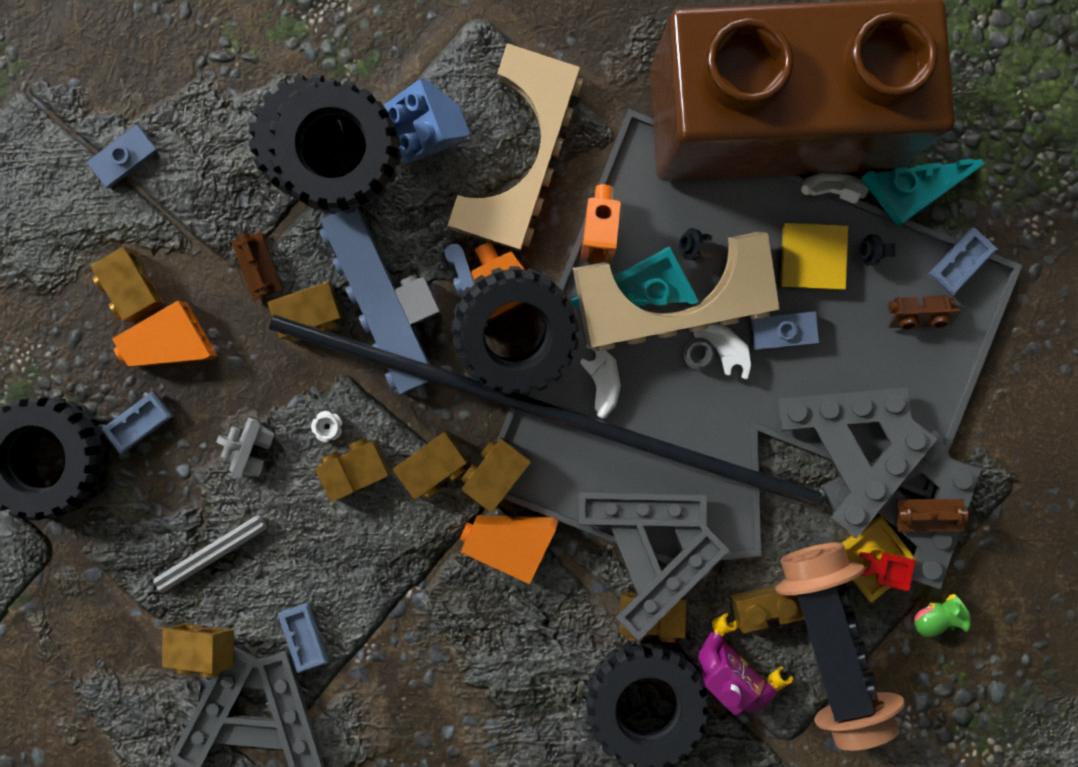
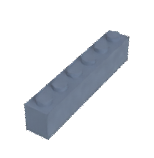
(373, 291)

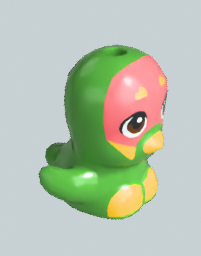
(939, 617)

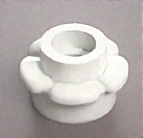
(326, 418)

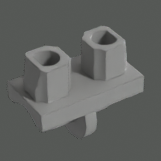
(243, 462)

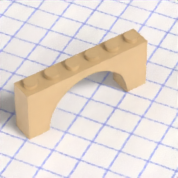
(548, 89)
(743, 290)

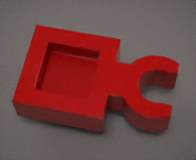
(890, 570)

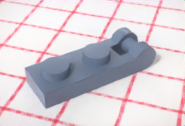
(457, 257)

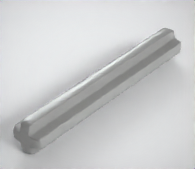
(210, 554)

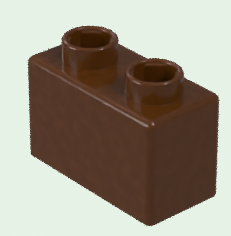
(800, 88)

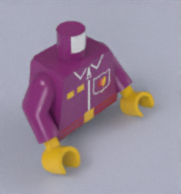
(732, 677)

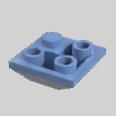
(426, 120)

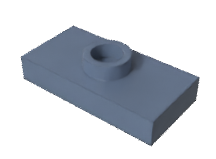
(122, 156)
(962, 261)
(785, 330)
(137, 422)
(303, 637)

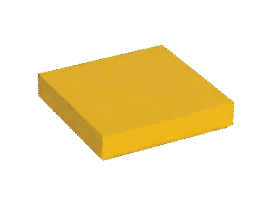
(814, 256)
(874, 539)

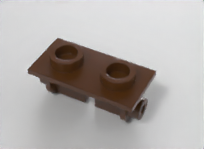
(256, 265)
(937, 312)
(931, 515)

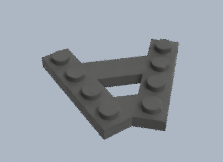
(953, 481)
(868, 485)
(627, 517)
(287, 730)

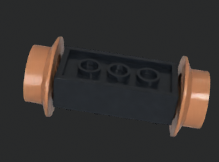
(856, 712)

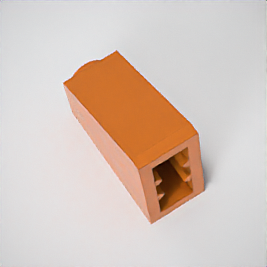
(165, 339)
(509, 542)

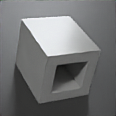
(417, 299)

